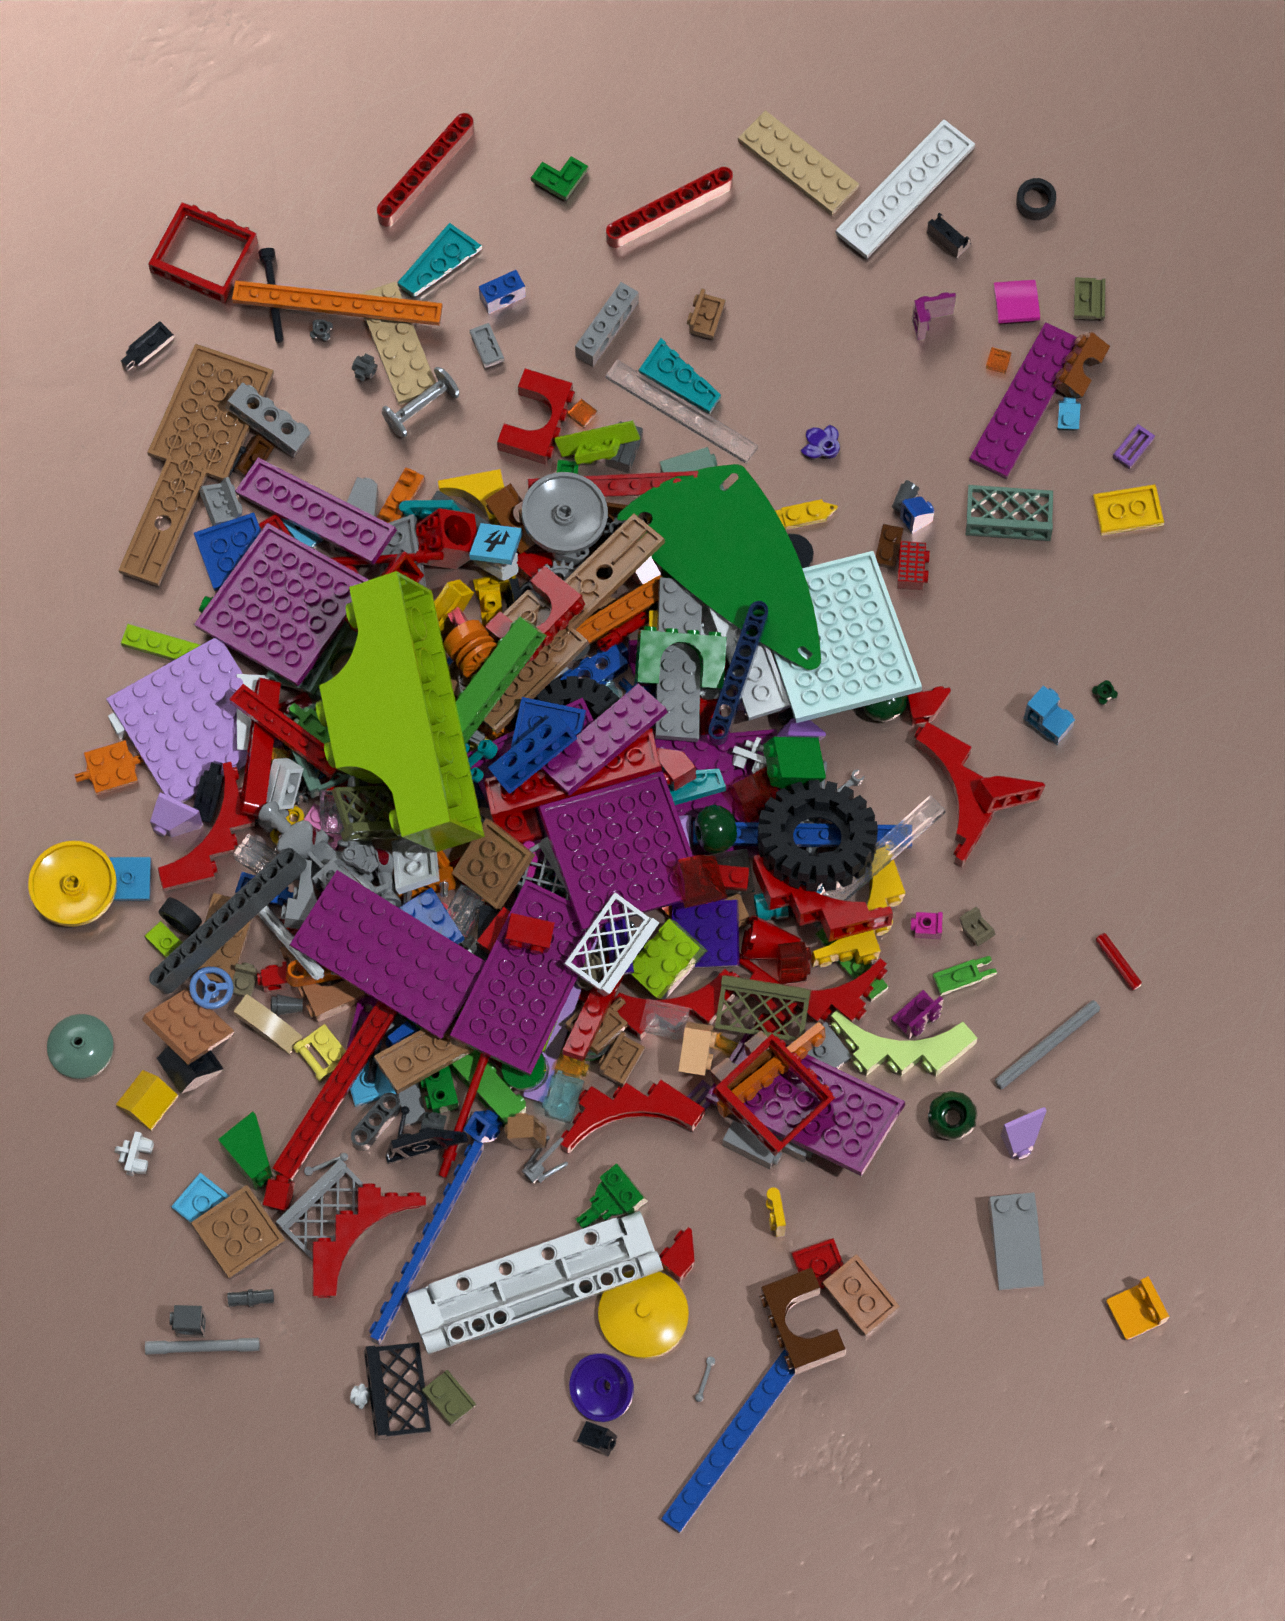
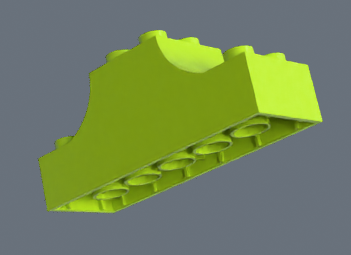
(398, 715)

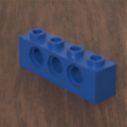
(612, 658)
(532, 752)

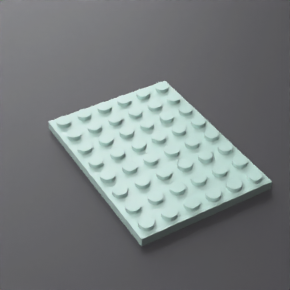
(859, 643)

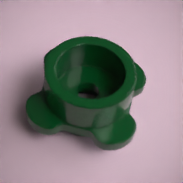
(1105, 686)

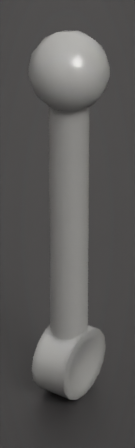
(309, 1171)
(710, 1362)

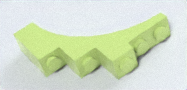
(873, 1050)

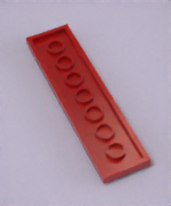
(633, 762)

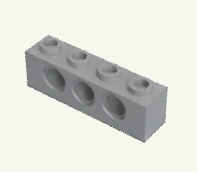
(606, 324)
(272, 431)

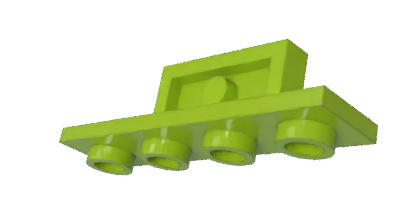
(597, 443)

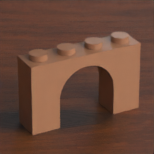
(325, 1000)

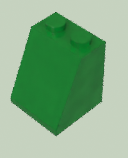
(793, 761)
(247, 1151)

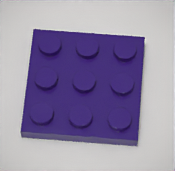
(715, 928)

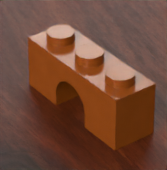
(1071, 378)
(502, 506)
(724, 1068)

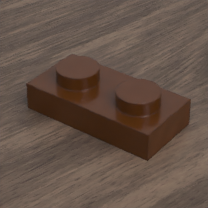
(889, 546)

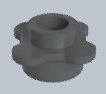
(321, 324)

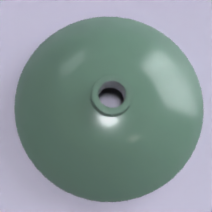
(84, 1059)

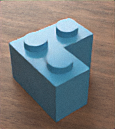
(1047, 716)

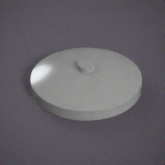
(564, 513)

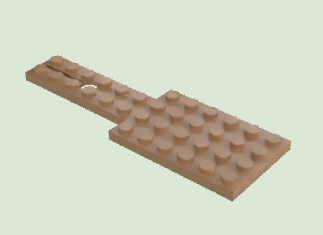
(195, 442)
(568, 642)

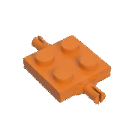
(110, 767)

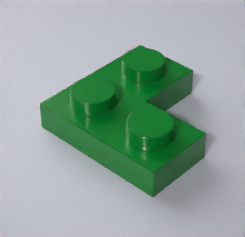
(560, 182)

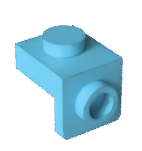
(1068, 413)

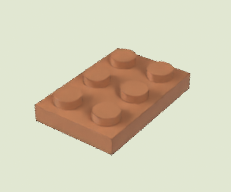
(860, 1294)

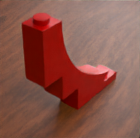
(951, 756)
(837, 916)
(702, 1004)

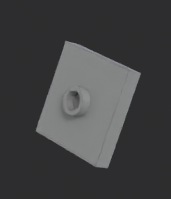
(831, 1050)

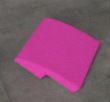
(1016, 301)

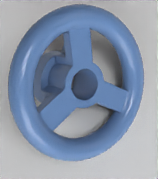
(228, 985)

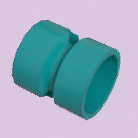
(763, 912)

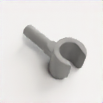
(853, 781)

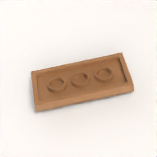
(231, 951)
(419, 1057)

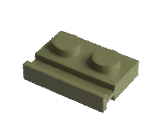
(1089, 298)
(448, 1398)

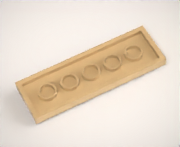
(798, 162)
(400, 351)

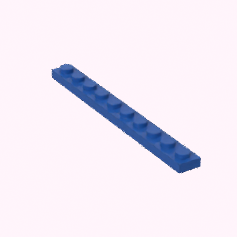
(804, 834)
(423, 1248)
(729, 1445)

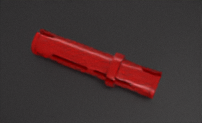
(617, 635)

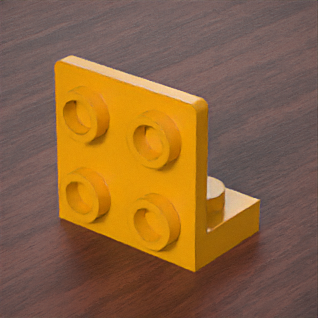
(1138, 1309)

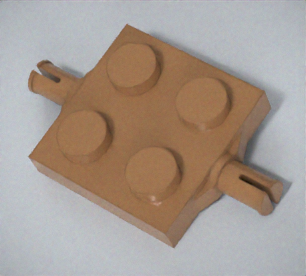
(610, 1028)

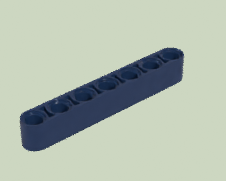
(738, 662)

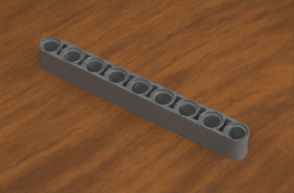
(227, 920)

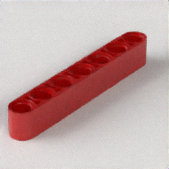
(424, 178)
(665, 215)
(259, 754)

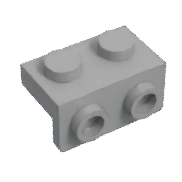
(221, 502)

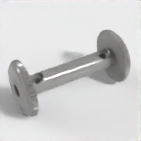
(395, 420)

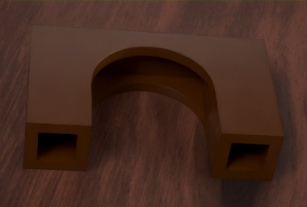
(801, 1352)

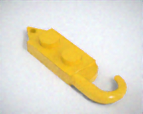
(805, 514)

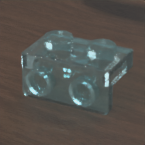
(563, 1097)

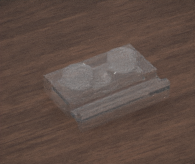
(664, 1019)

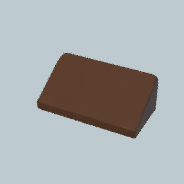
(255, 448)

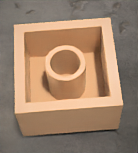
(696, 1048)

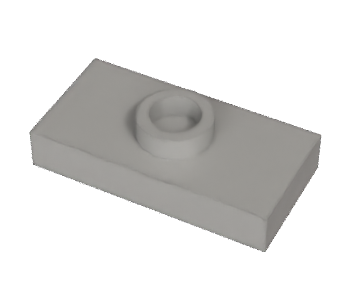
(486, 345)

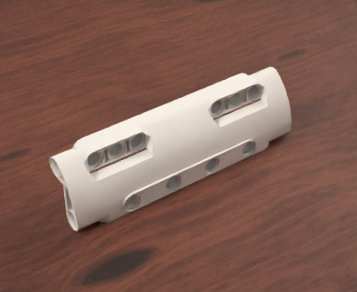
(534, 1282)

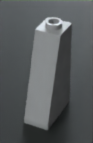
(365, 497)

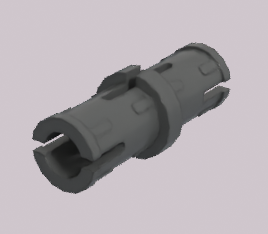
(250, 1297)

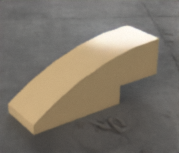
(267, 1024)

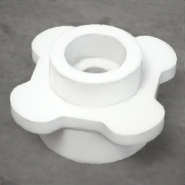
(360, 1395)

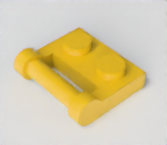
(777, 1218)

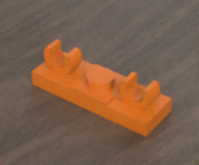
(404, 490)

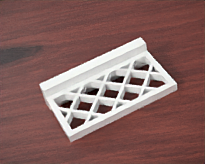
(626, 956)

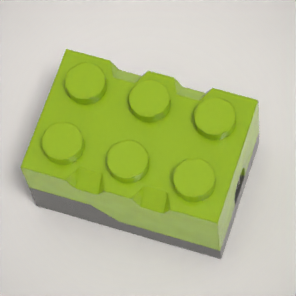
(667, 959)

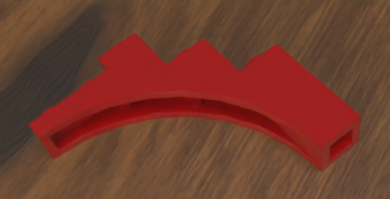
(196, 865)
(843, 998)
(662, 1103)
(371, 1208)

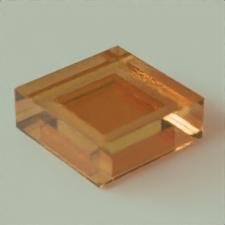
(998, 360)
(582, 413)

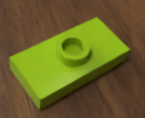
(163, 939)

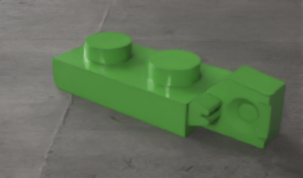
(309, 721)

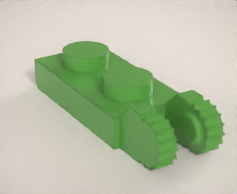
(962, 975)

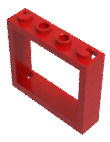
(192, 281)
(755, 1126)

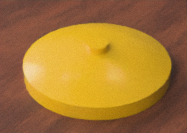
(72, 883)
(644, 1316)

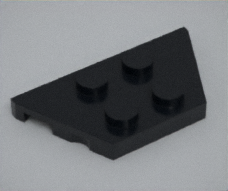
(421, 1143)

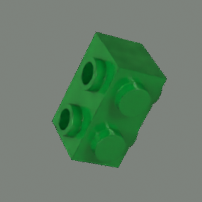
(441, 1091)

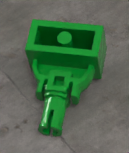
(613, 1195)

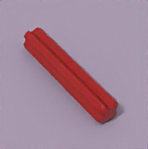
(1118, 961)

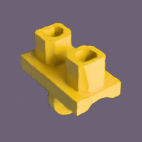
(489, 604)

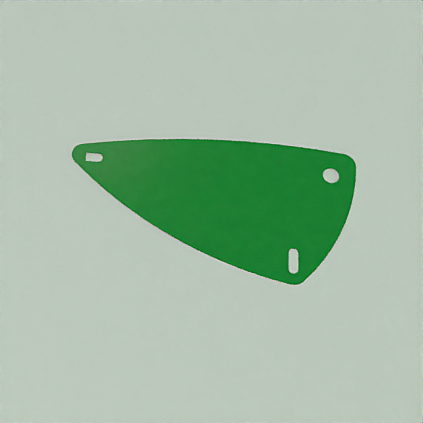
(733, 553)

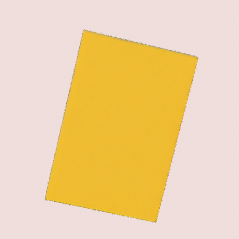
(1128, 509)

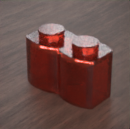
(793, 962)

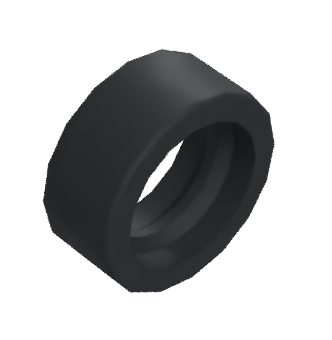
(1036, 184)
(180, 916)

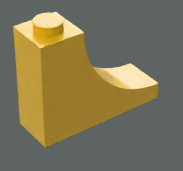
(475, 489)

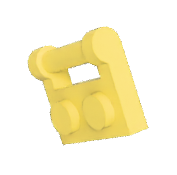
(326, 1046)

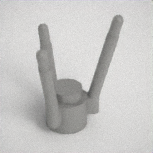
(534, 1169)

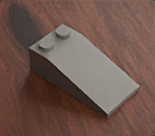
(1016, 1241)

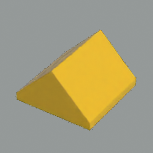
(147, 1099)

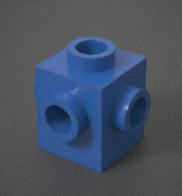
(483, 1126)

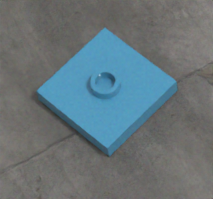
(132, 878)

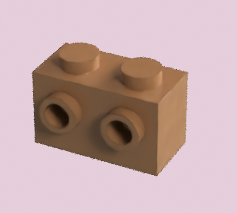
(526, 1131)

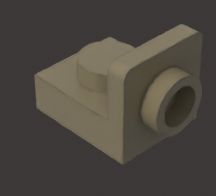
(244, 979)

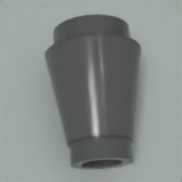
(905, 491)
(285, 1005)

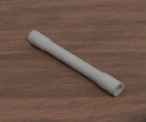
(165, 1347)

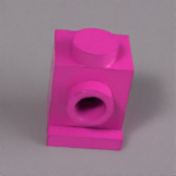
(933, 931)

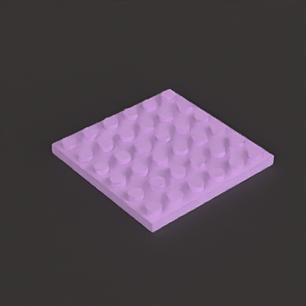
(184, 718)

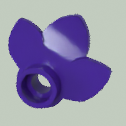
(820, 440)

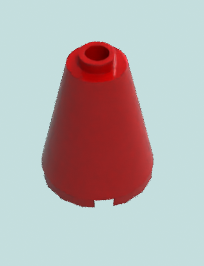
(763, 939)

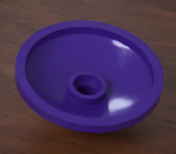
(590, 1390)

